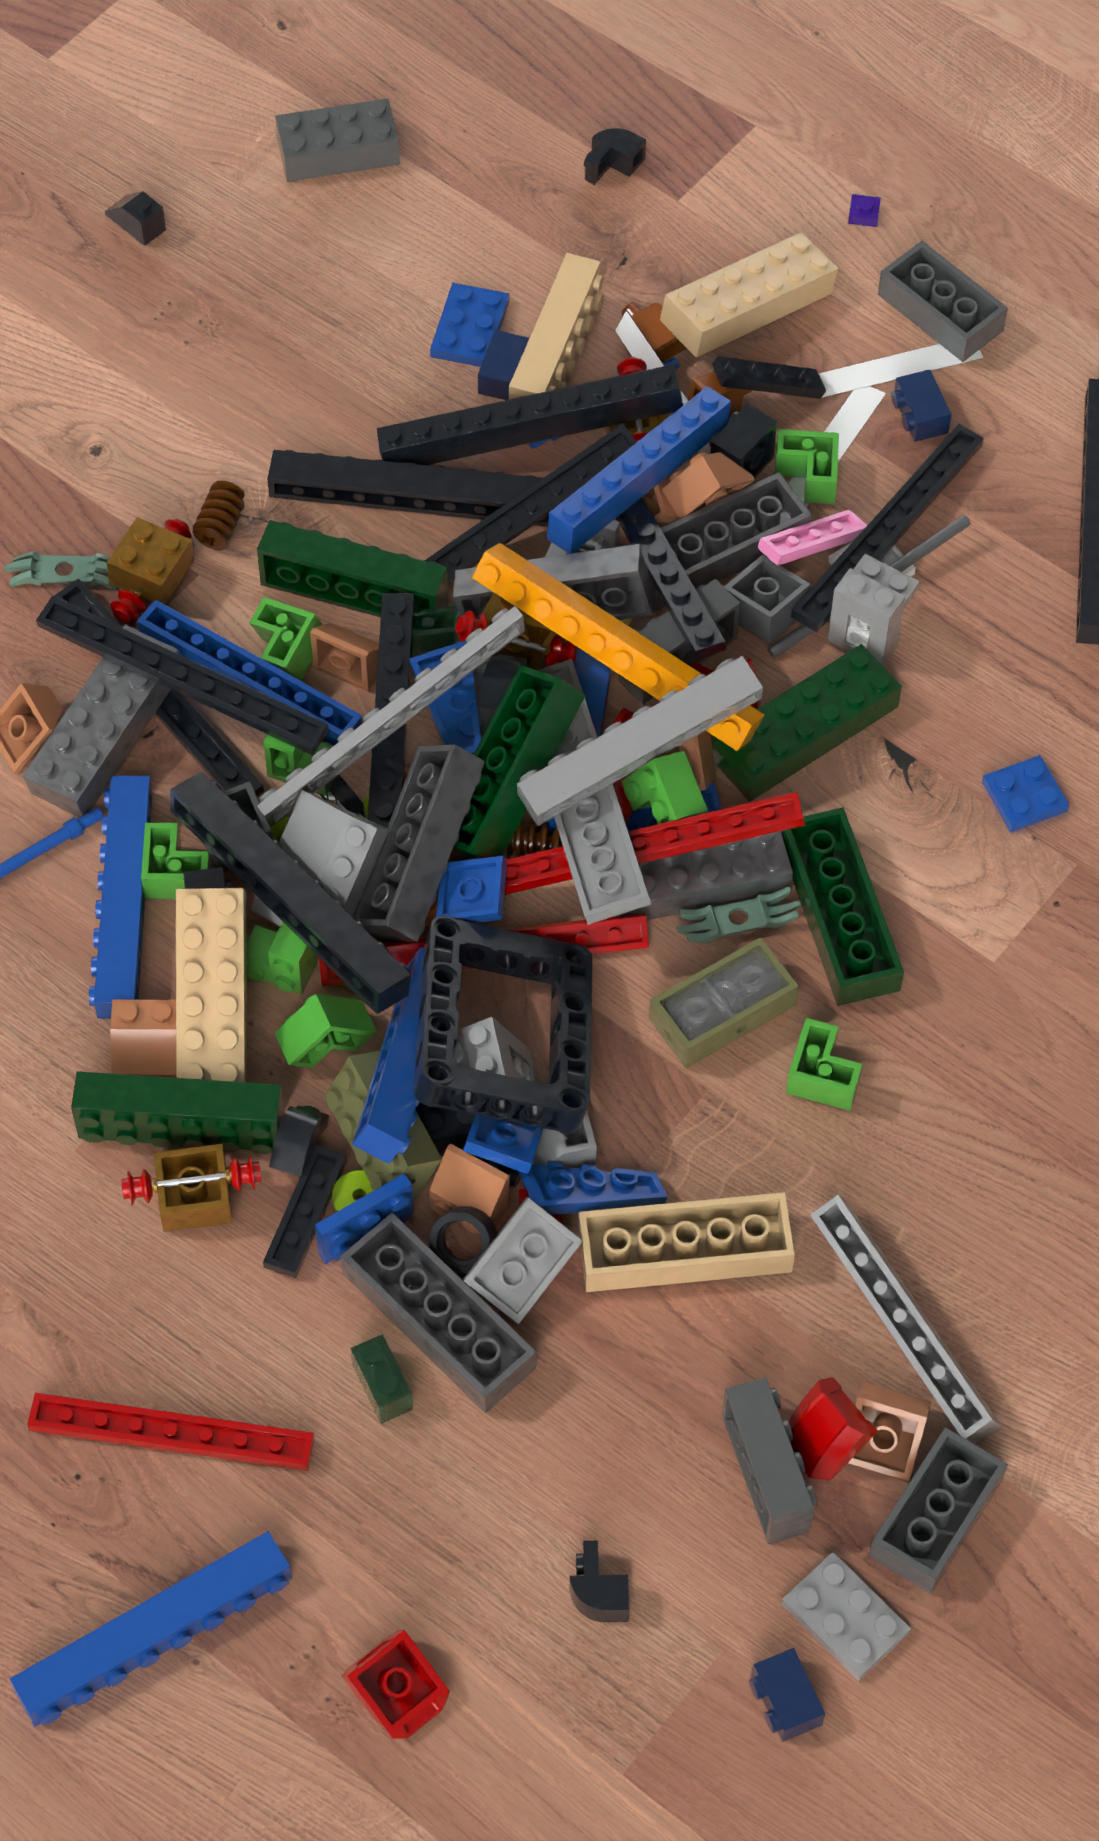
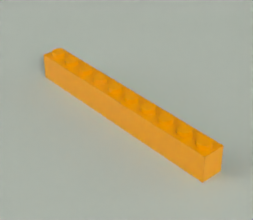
(600, 634)

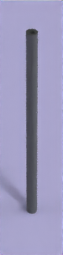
(900, 565)

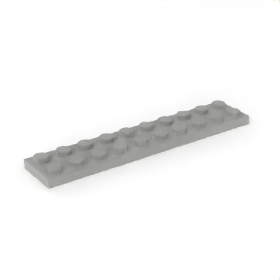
(402, 707)
(596, 832)

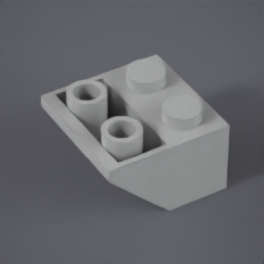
(567, 1148)

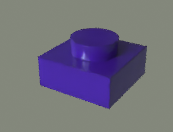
(864, 210)

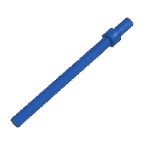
(71, 829)

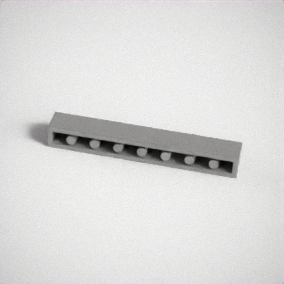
(639, 740)
(906, 1321)

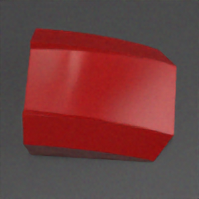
(828, 1430)
(397, 1685)

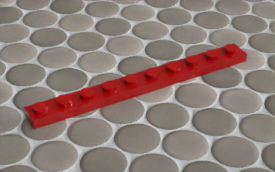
(668, 839)
(604, 936)

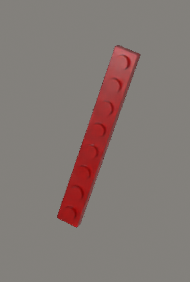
(171, 1431)

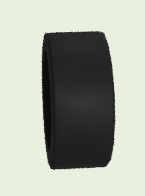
(472, 1215)

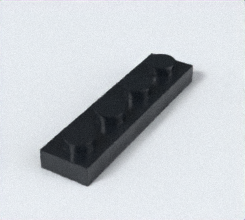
(768, 377)
(304, 1211)

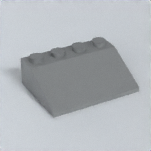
(332, 848)

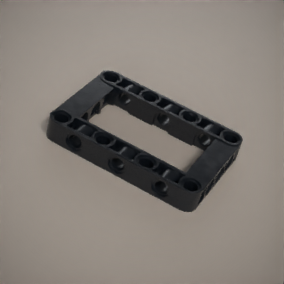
(446, 1084)

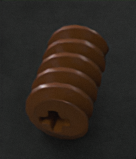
(219, 515)
(531, 841)

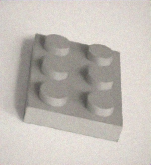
(522, 1260)
(845, 1616)

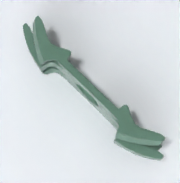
(86, 568)
(759, 911)

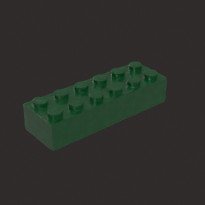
(345, 571)
(810, 721)
(518, 740)
(842, 908)
(176, 1111)

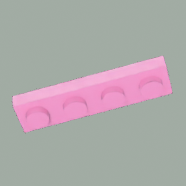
(811, 537)

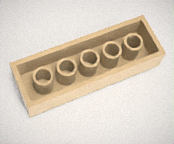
(748, 294)
(560, 328)
(211, 984)
(685, 1242)

